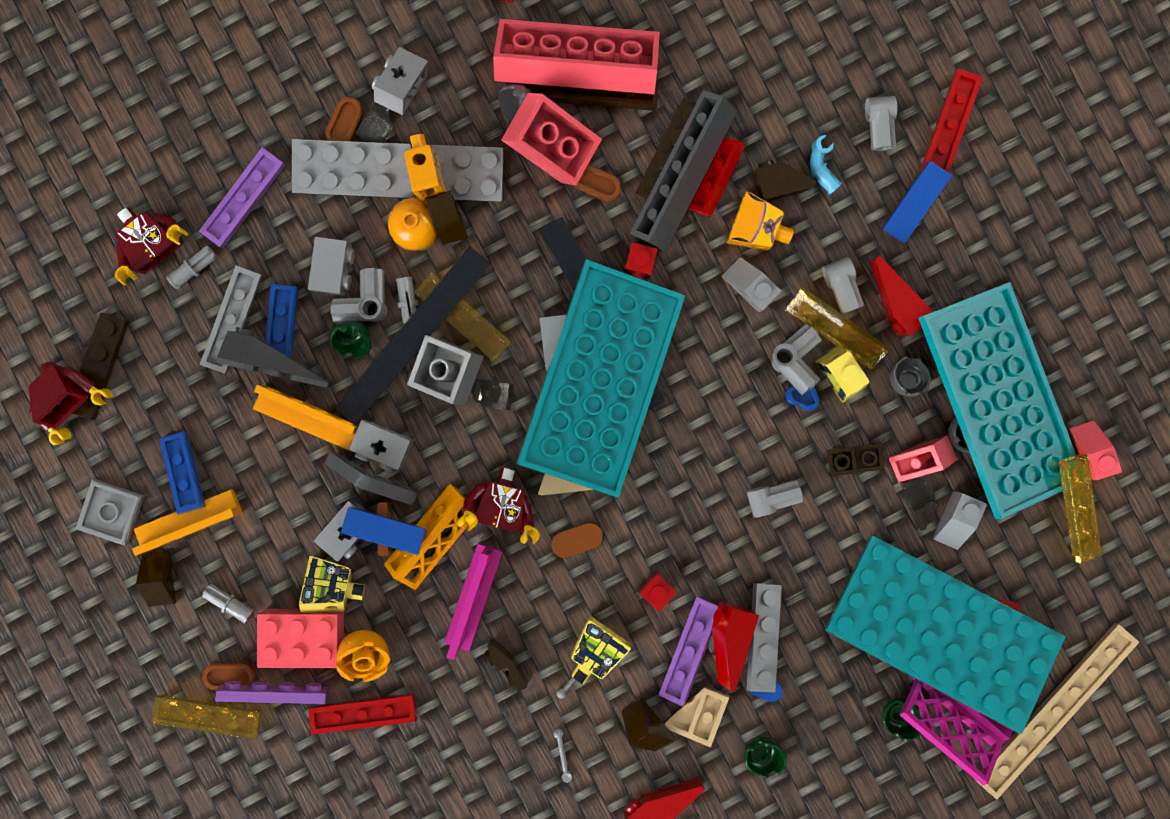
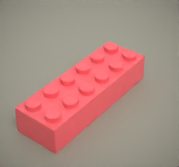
(576, 56)

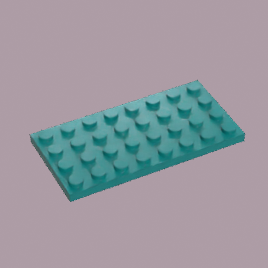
(601, 379)
(1000, 398)
(945, 634)

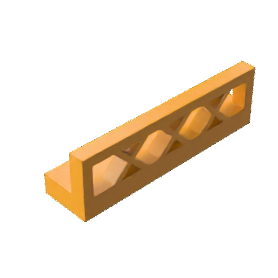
(305, 416)
(438, 517)
(178, 526)

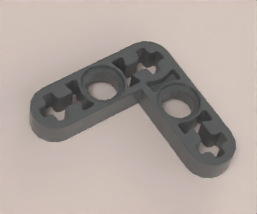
(368, 481)

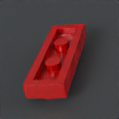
(716, 177)

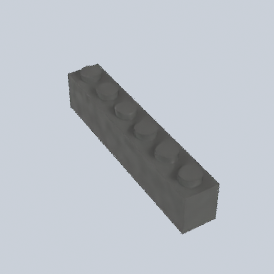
(684, 171)

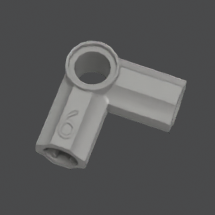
(371, 291)
(796, 348)

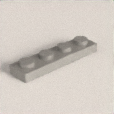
(232, 313)
(764, 643)

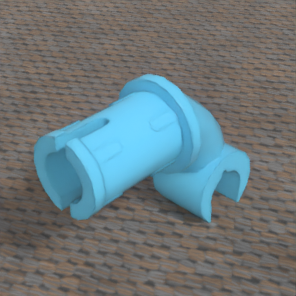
(819, 169)

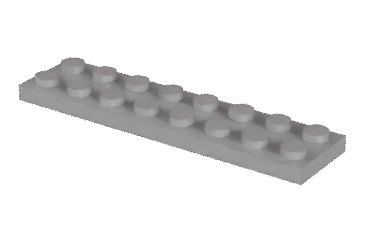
(383, 172)

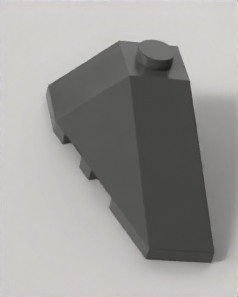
(254, 354)

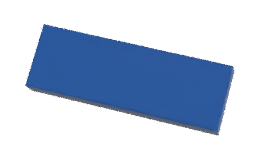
(916, 201)
(282, 317)
(182, 472)
(383, 530)

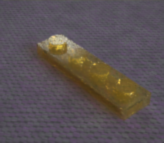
(470, 323)
(837, 328)
(1080, 508)
(207, 717)

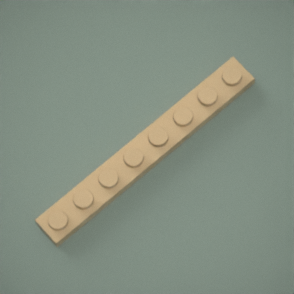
(1060, 707)

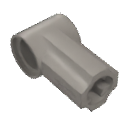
(881, 115)
(841, 278)
(768, 499)

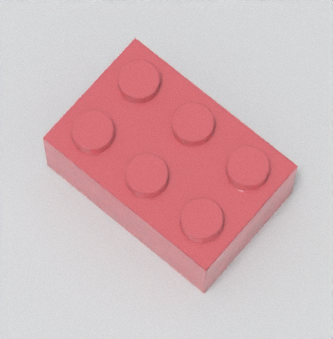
(551, 138)
(298, 639)

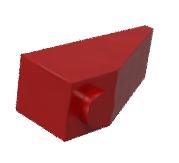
(898, 299)
(732, 637)
(665, 802)

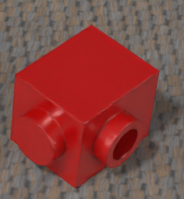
(640, 261)

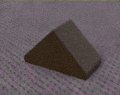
(156, 579)
(645, 727)

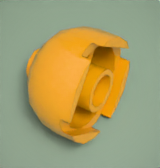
(412, 225)
(362, 656)

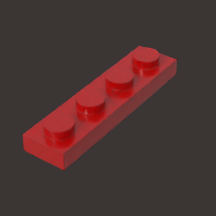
(952, 119)
(362, 714)

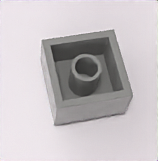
(445, 370)

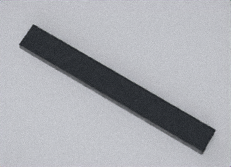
(571, 262)
(411, 335)

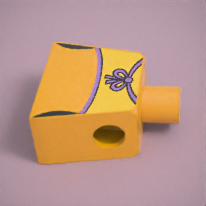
(424, 178)
(758, 224)

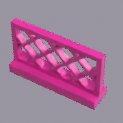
(472, 599)
(979, 724)

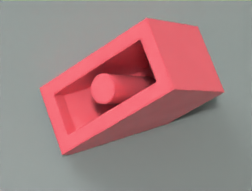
(1091, 441)
(923, 459)

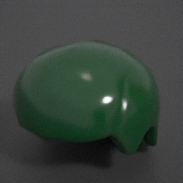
(351, 338)
(896, 724)
(764, 757)

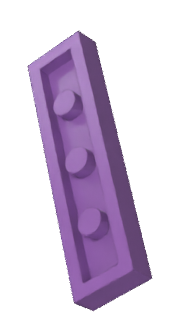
(242, 198)
(689, 652)
(262, 693)

